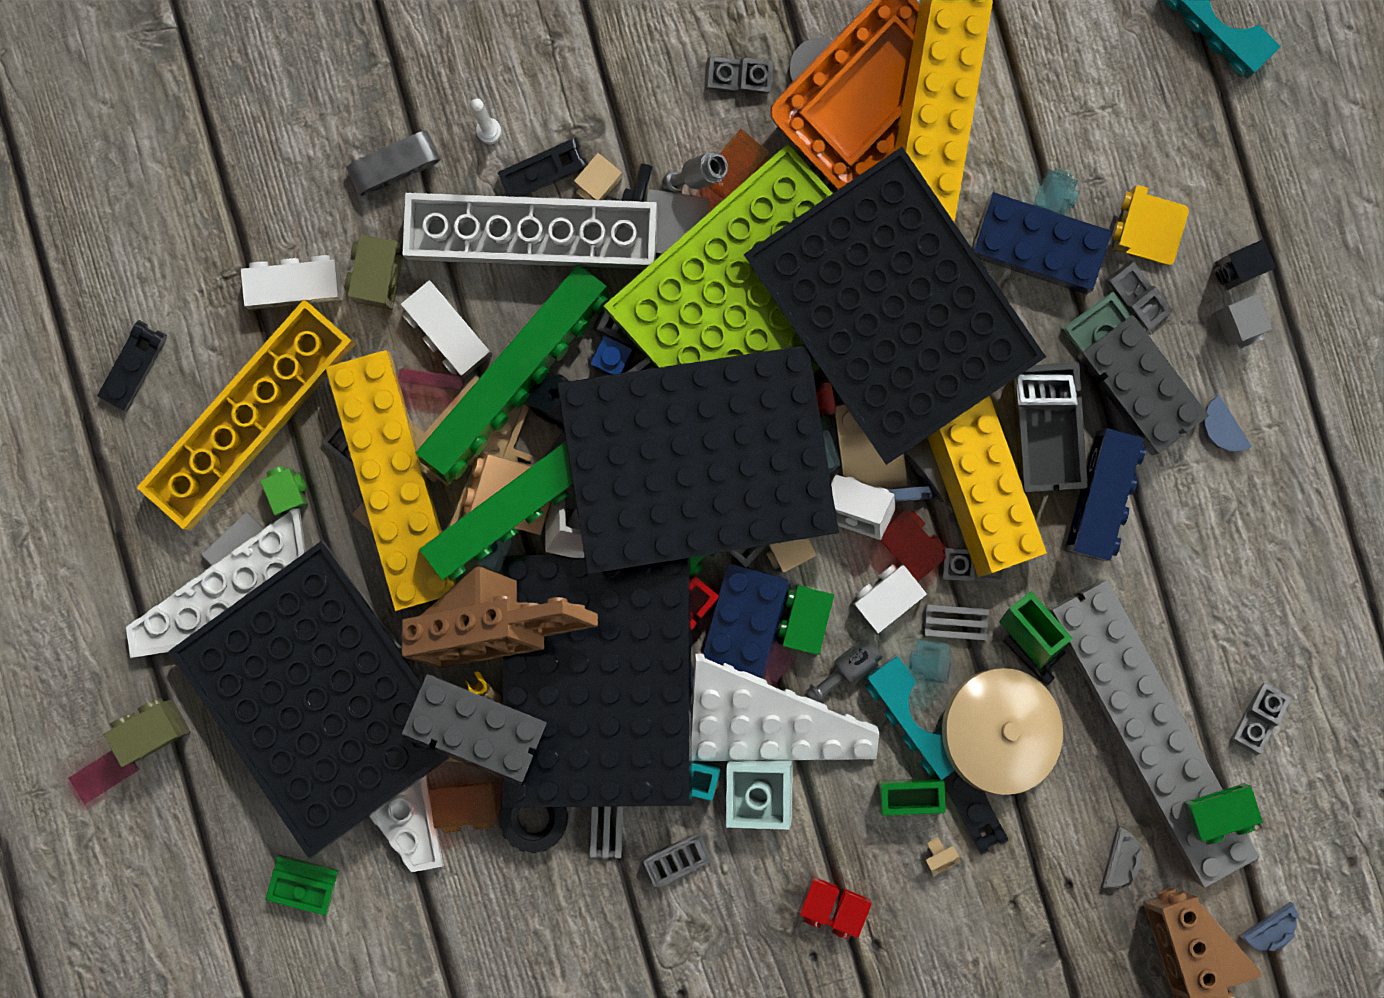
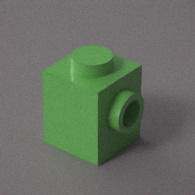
(284, 490)

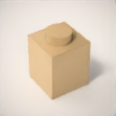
(597, 179)
(790, 554)

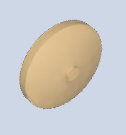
(1002, 731)

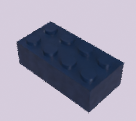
(1041, 243)
(1102, 504)
(746, 619)

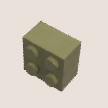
(374, 271)
(147, 732)

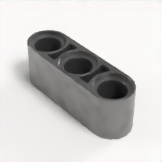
(393, 163)

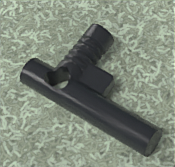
(640, 188)
(1046, 677)

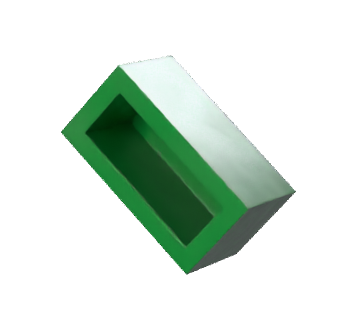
(806, 619)
(1035, 629)
(911, 796)
(1223, 813)

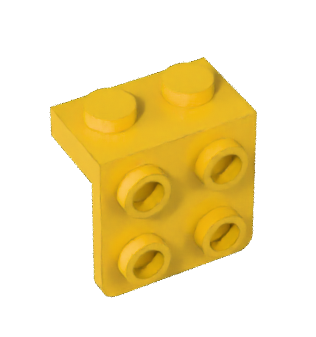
(1149, 226)

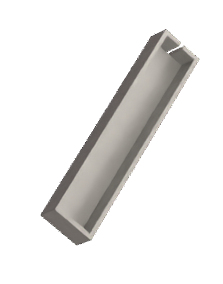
(1147, 725)

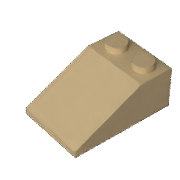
(860, 458)

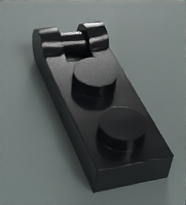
(542, 169)
(132, 366)
(975, 812)

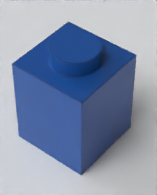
(611, 357)

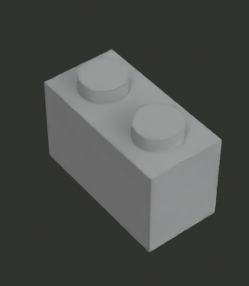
(1243, 322)

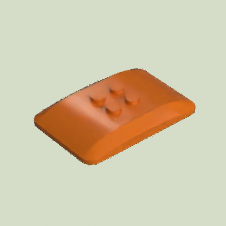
(852, 94)

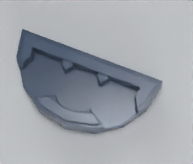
(1222, 427)
(913, 493)
(1274, 930)

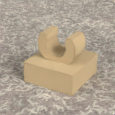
(941, 858)

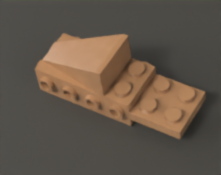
(485, 622)
(1195, 949)

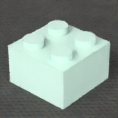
(759, 794)

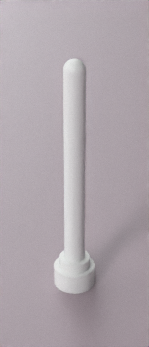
(487, 129)

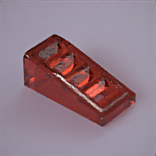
(825, 400)

